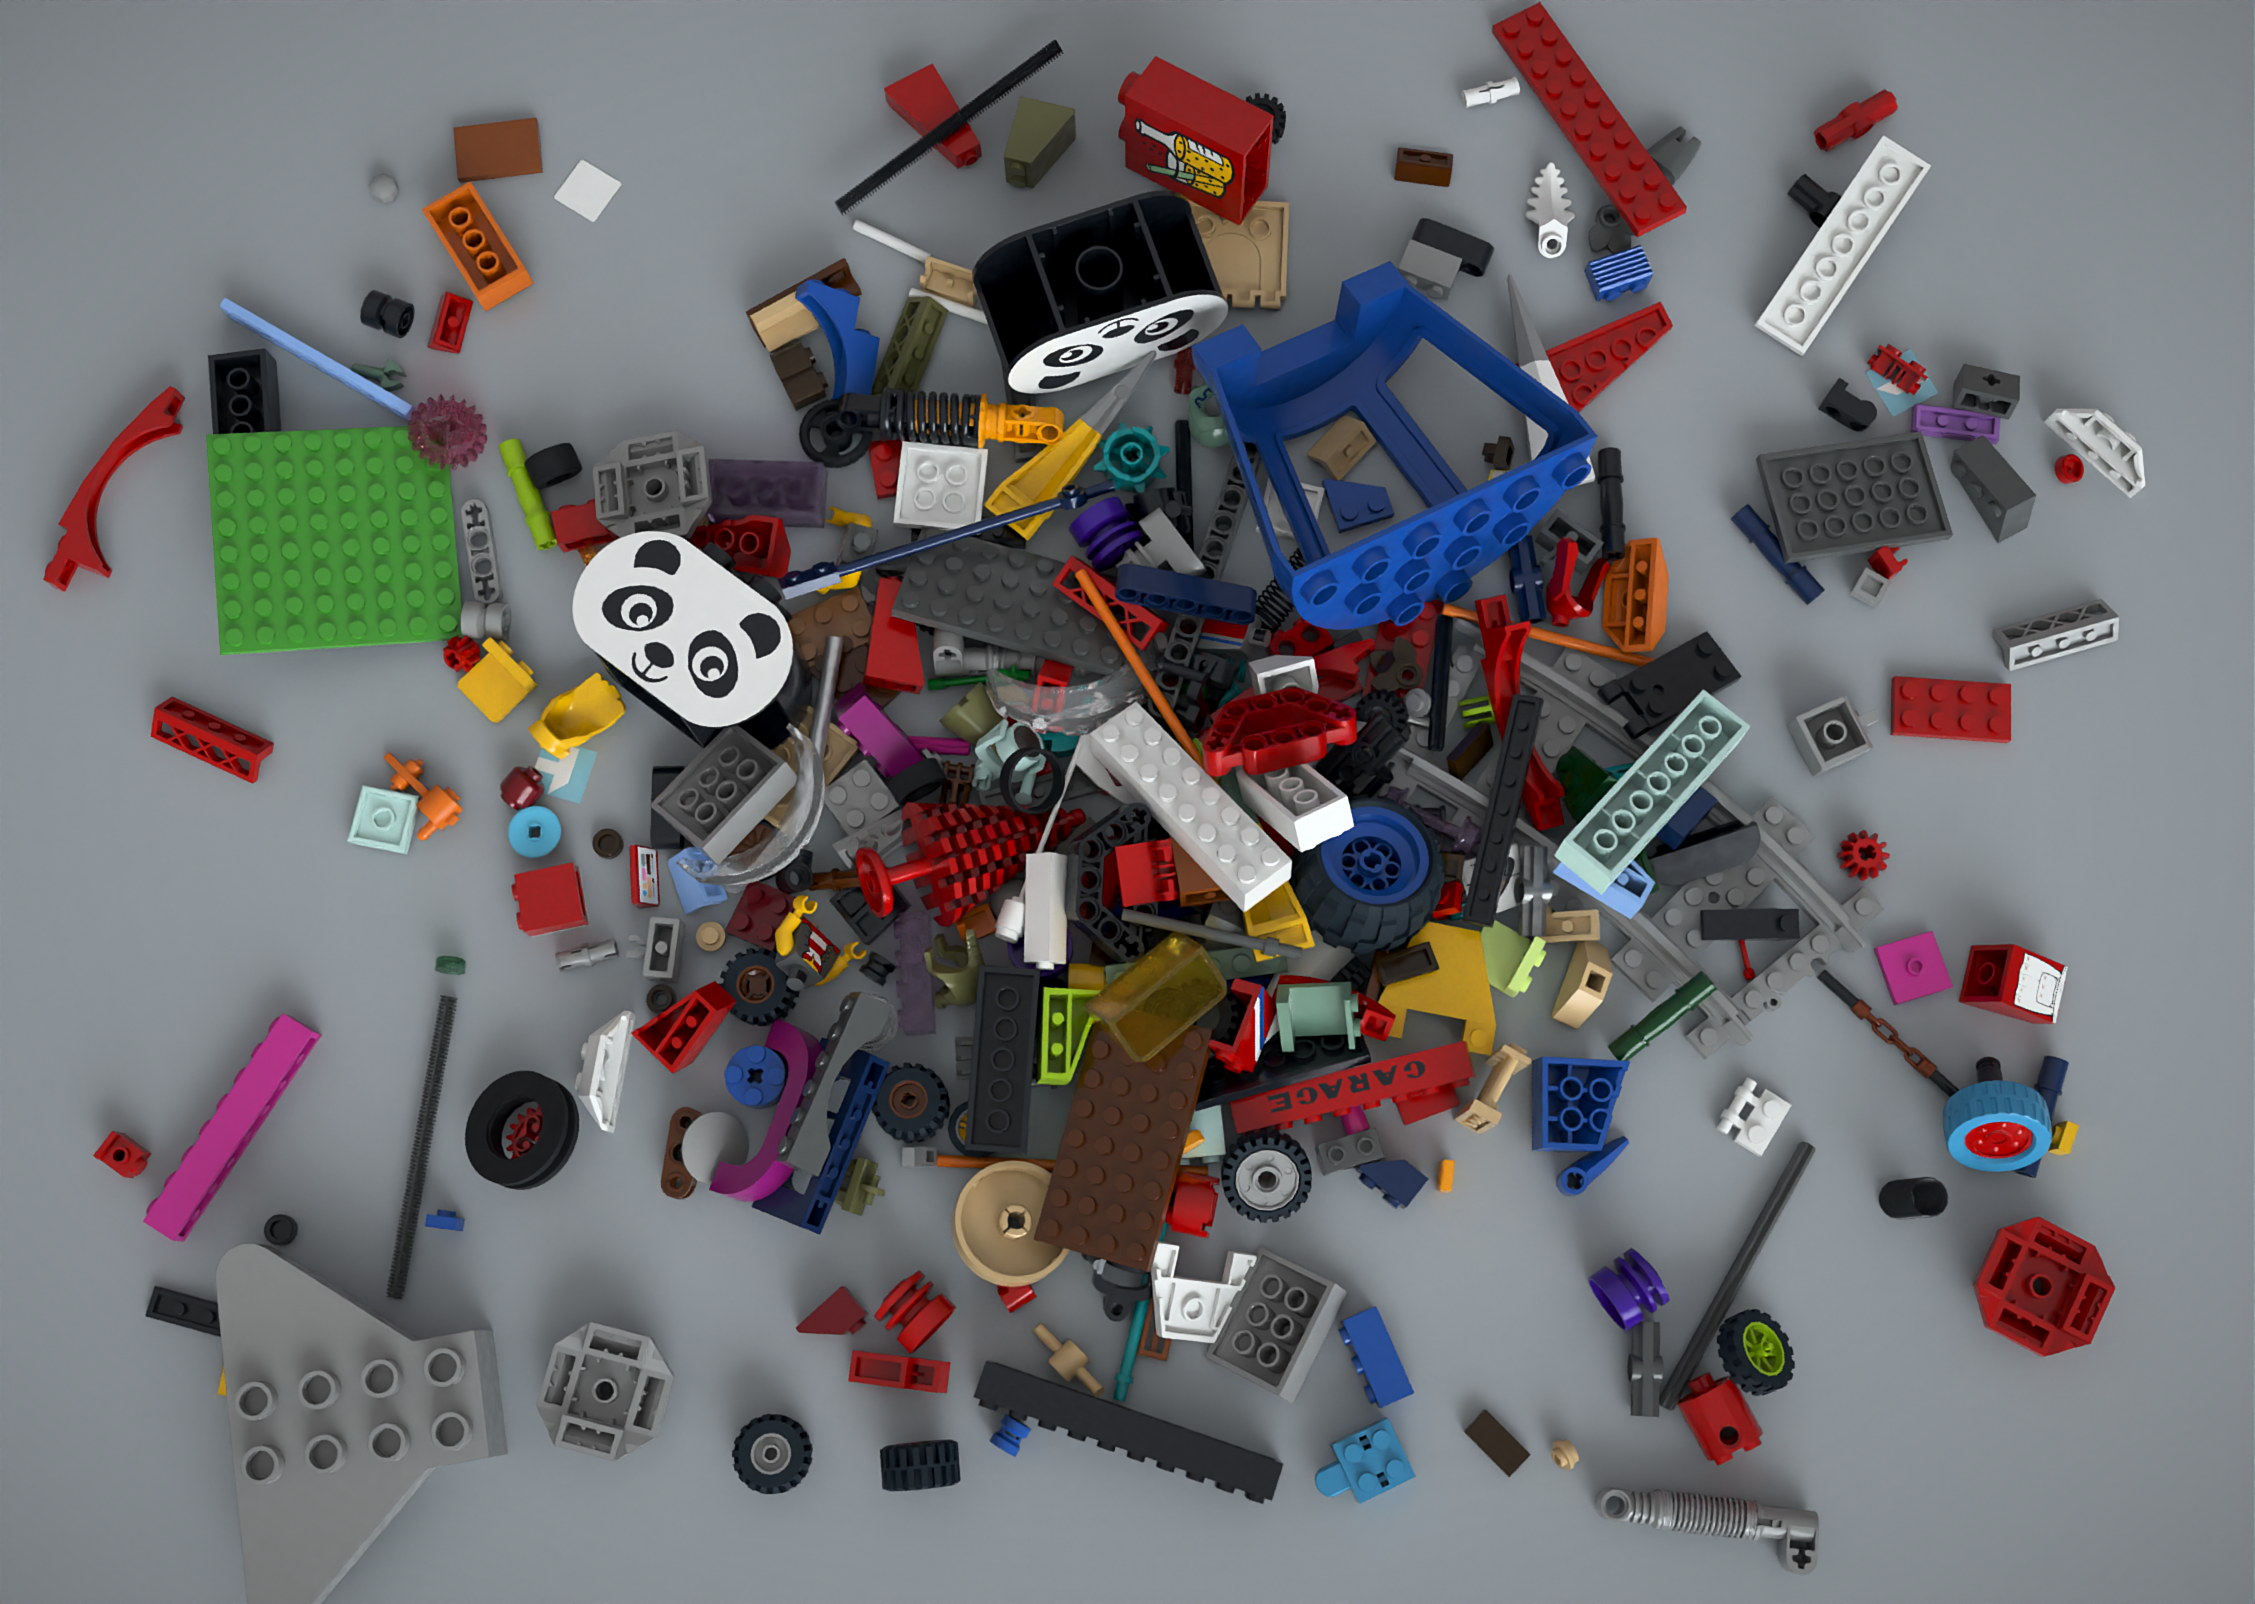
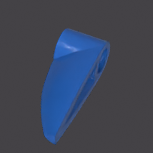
(1590, 1167)

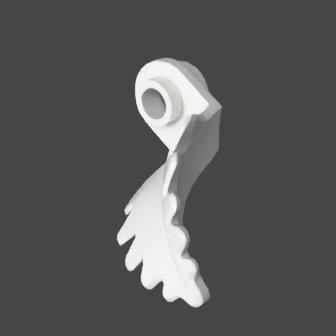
(1550, 211)

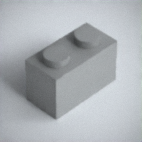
(1429, 269)

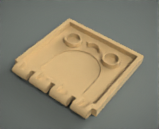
(1248, 257)

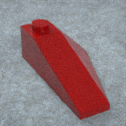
(753, 542)

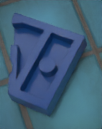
(1356, 504)

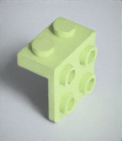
(1510, 958)

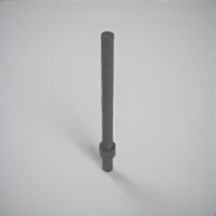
(1270, 946)

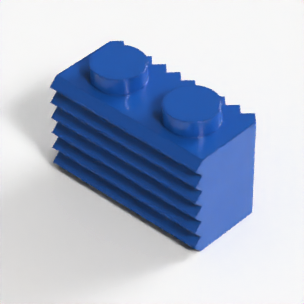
(1619, 273)

